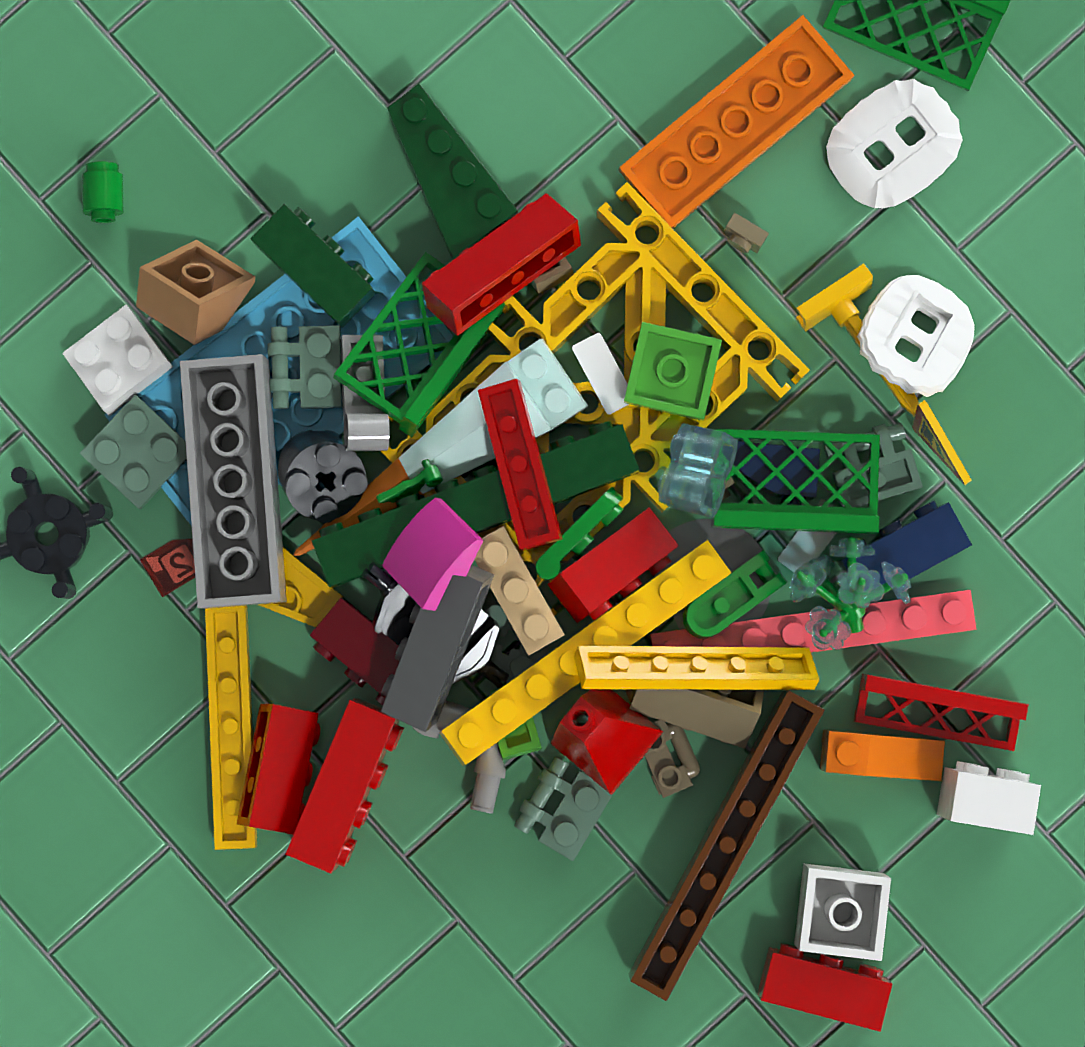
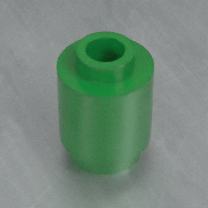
(102, 191)

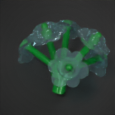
(856, 592)

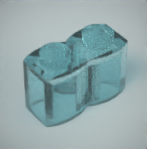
(697, 470)

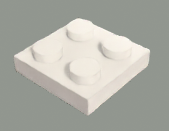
(117, 360)

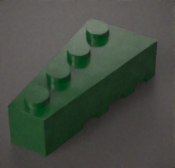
(452, 179)

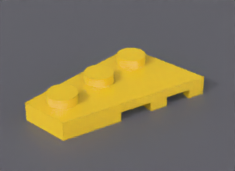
(307, 593)

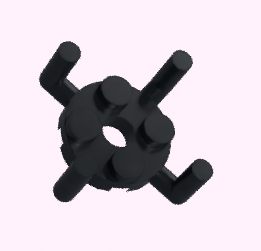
(71, 525)

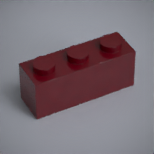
(353, 641)

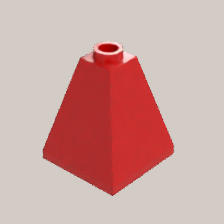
(605, 737)

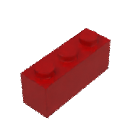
(614, 567)
(278, 768)
(825, 987)

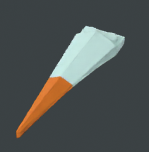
(462, 436)

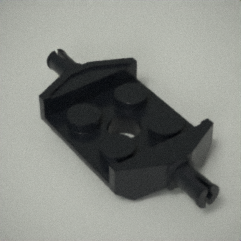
(393, 620)

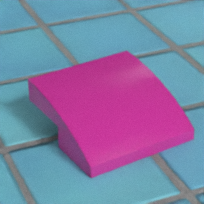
(431, 552)

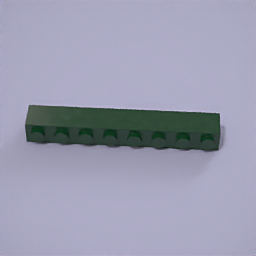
(482, 503)

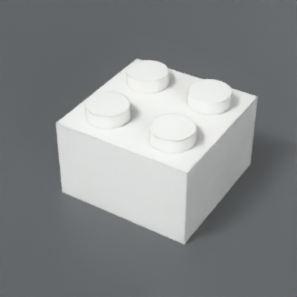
(989, 800)
(842, 912)

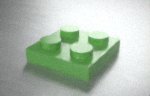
(672, 371)

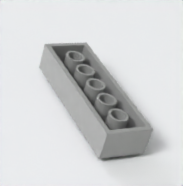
(233, 481)

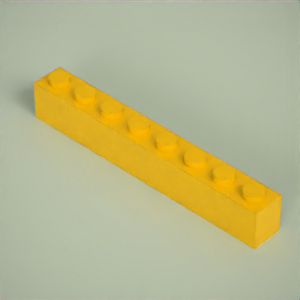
(558, 671)

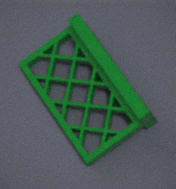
(987, 9)
(442, 370)
(804, 516)

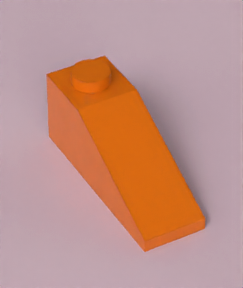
(881, 755)

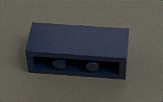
(918, 544)

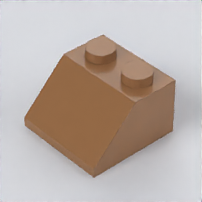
(192, 291)

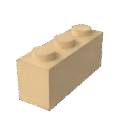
(517, 592)

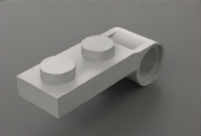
(364, 424)

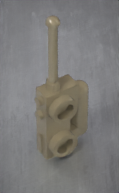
(666, 775)

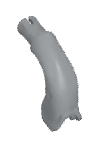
(488, 765)

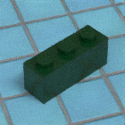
(314, 264)

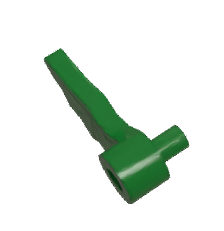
(430, 475)

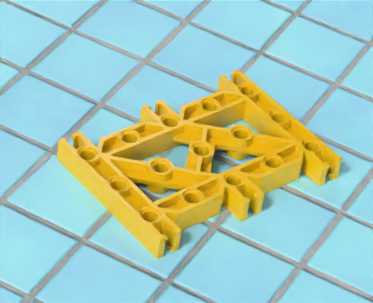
(646, 274)

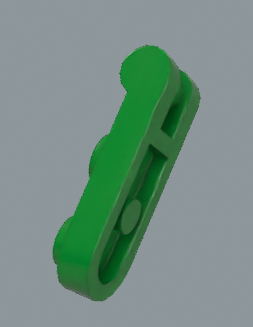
(579, 535)
(731, 597)

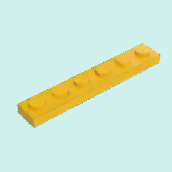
(696, 668)
(229, 721)

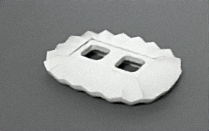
(913, 165)
(941, 351)

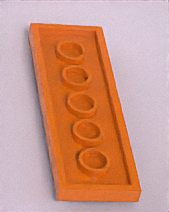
(736, 122)

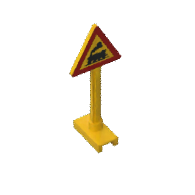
(837, 301)

